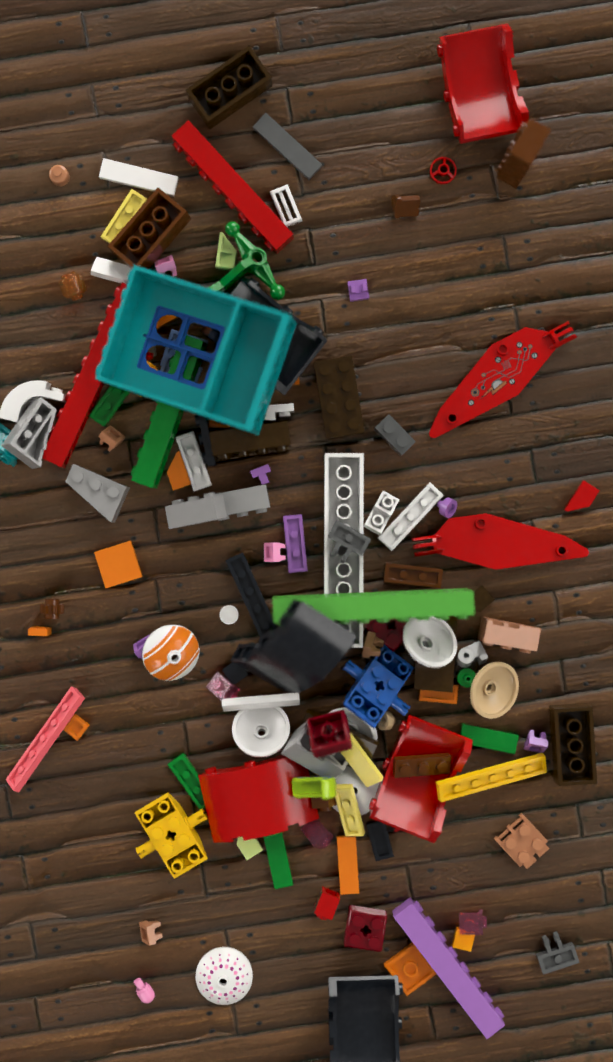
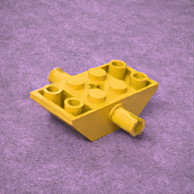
(177, 851)

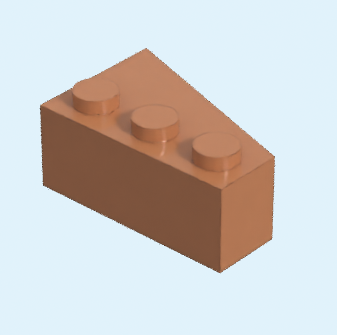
(508, 635)

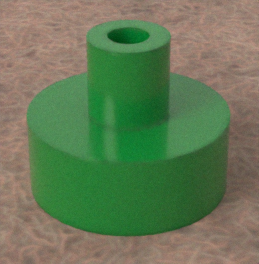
(462, 677)

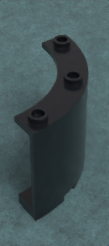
(305, 341)
(297, 651)
(364, 1018)

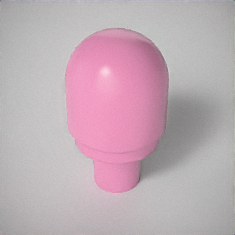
(144, 991)

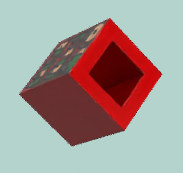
(326, 903)

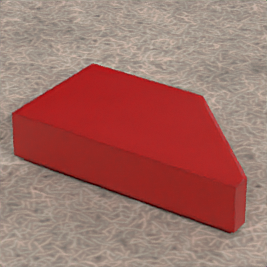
(582, 497)

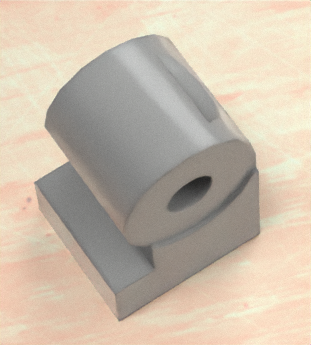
(470, 654)

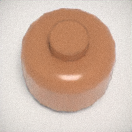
(59, 175)

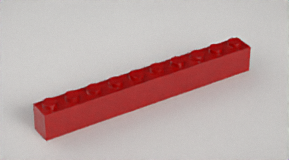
(83, 395)

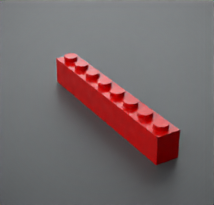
(232, 187)

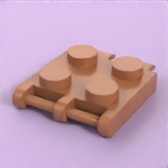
(523, 842)

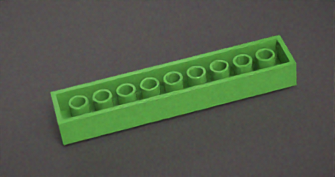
(384, 605)

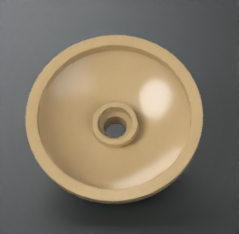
(494, 690)

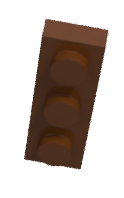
(413, 575)
(421, 765)

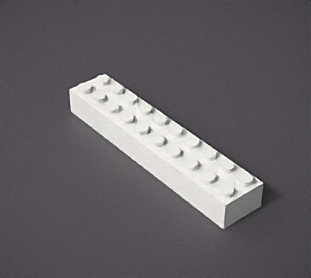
(346, 504)

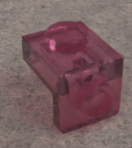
(222, 687)
(317, 834)
(472, 923)

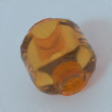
(72, 285)

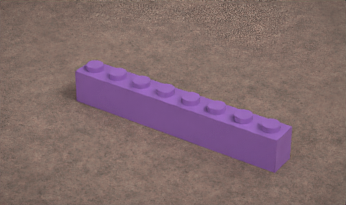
(448, 968)

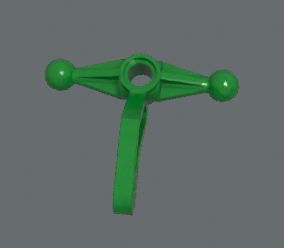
(248, 253)

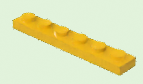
(491, 777)

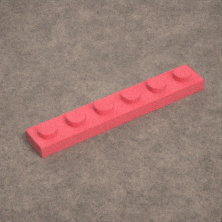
(45, 739)

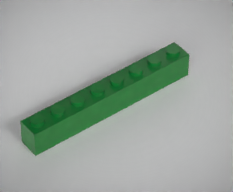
(164, 426)

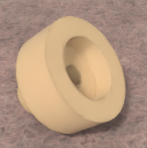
(386, 721)

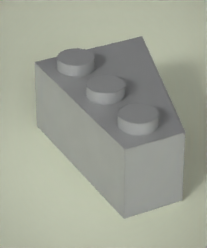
(31, 432)
(98, 490)
(300, 751)

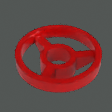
(448, 173)

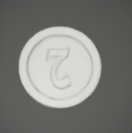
(229, 614)

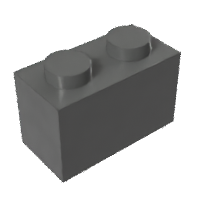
(394, 435)

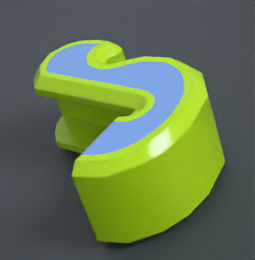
(314, 787)

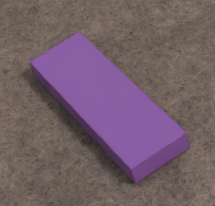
(295, 543)

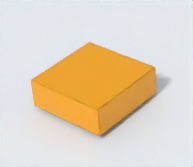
(462, 941)

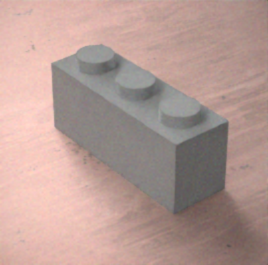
(246, 500)
(195, 510)

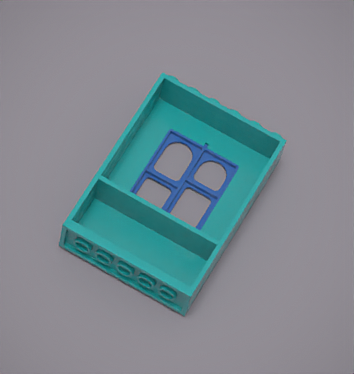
(240, 368)

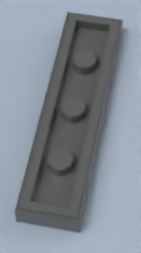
(287, 146)

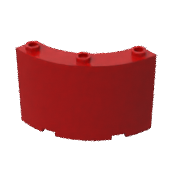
(481, 83)
(254, 799)
(413, 801)

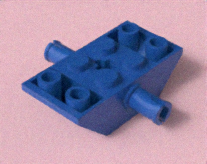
(382, 672)

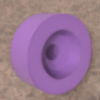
(447, 507)

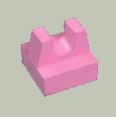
(166, 264)
(272, 552)

